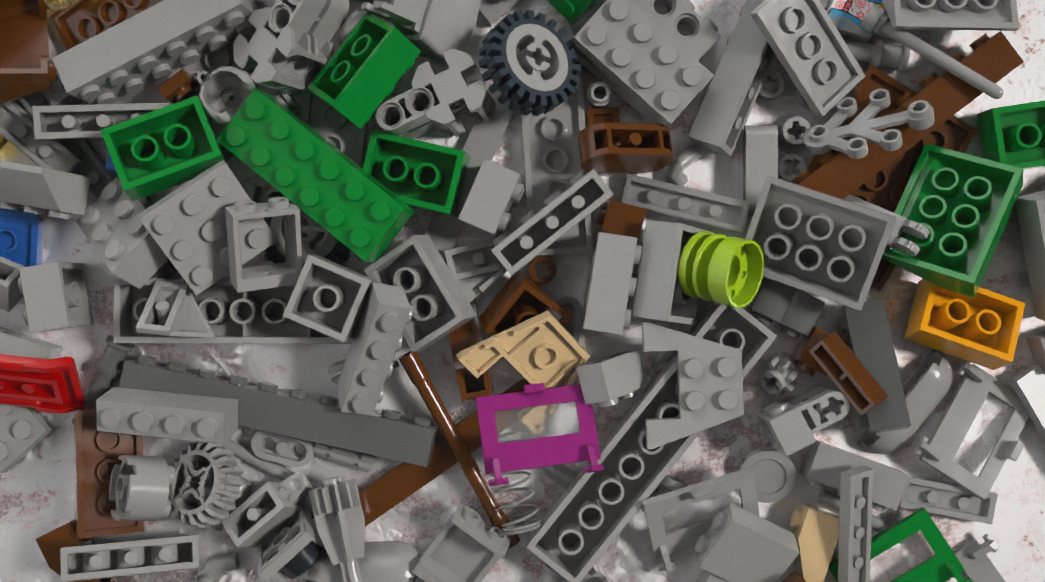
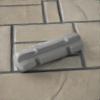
(346, 457)

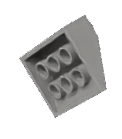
(953, 14)
(819, 241)

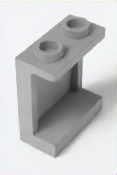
(462, 549)

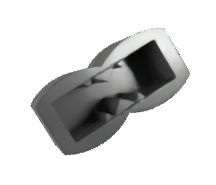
(786, 307)

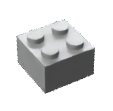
(492, 199)
(55, 296)
(328, 298)

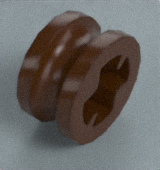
(552, 267)

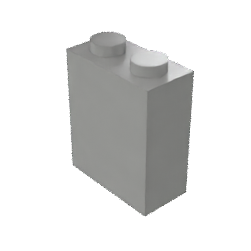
(745, 547)

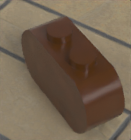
(625, 147)

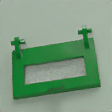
(911, 553)

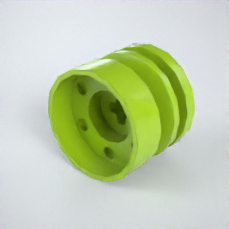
(721, 269)

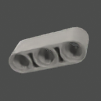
(759, 160)

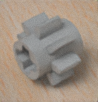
(778, 376)

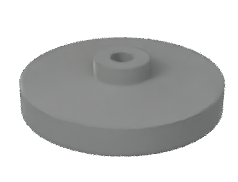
(773, 474)

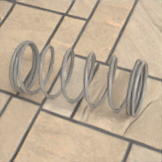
(523, 524)

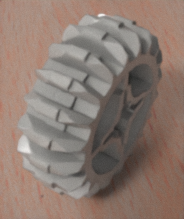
(211, 485)

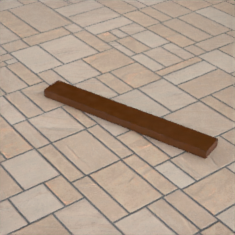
(409, 478)

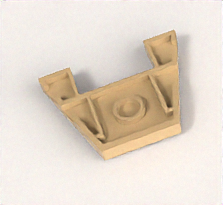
(535, 348)

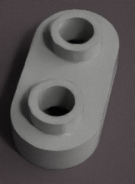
(283, 449)

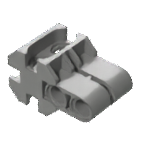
(290, 42)
(447, 95)

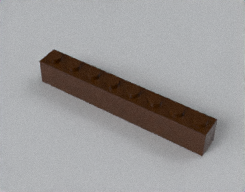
(946, 93)

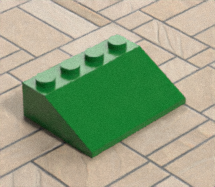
(966, 211)

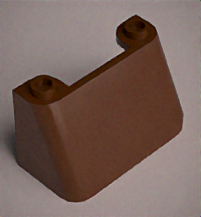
(24, 49)

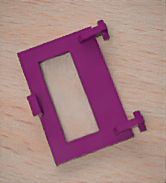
(537, 430)

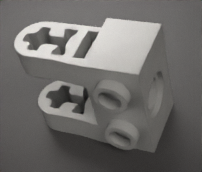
(793, 423)

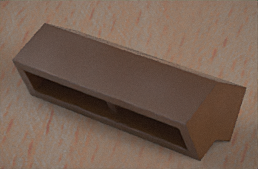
(848, 373)

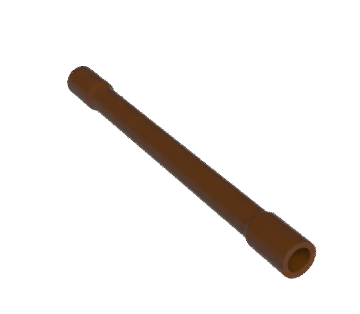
(420, 378)

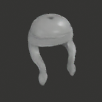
(218, 88)

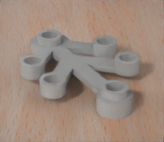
(830, 136)

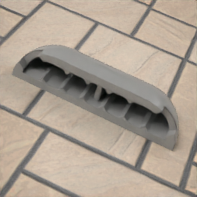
(922, 395)
(382, 563)

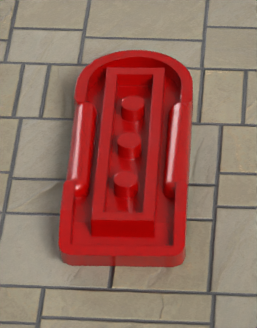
(41, 384)

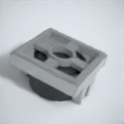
(290, 548)

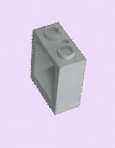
(266, 275)

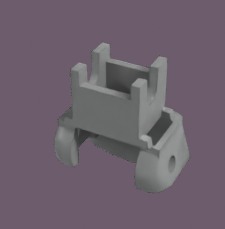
(435, 23)

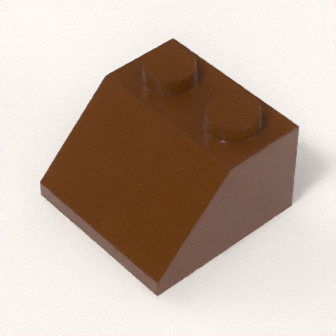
(518, 302)

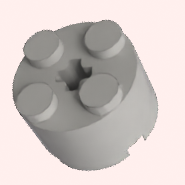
(141, 488)

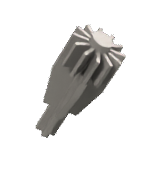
(340, 524)

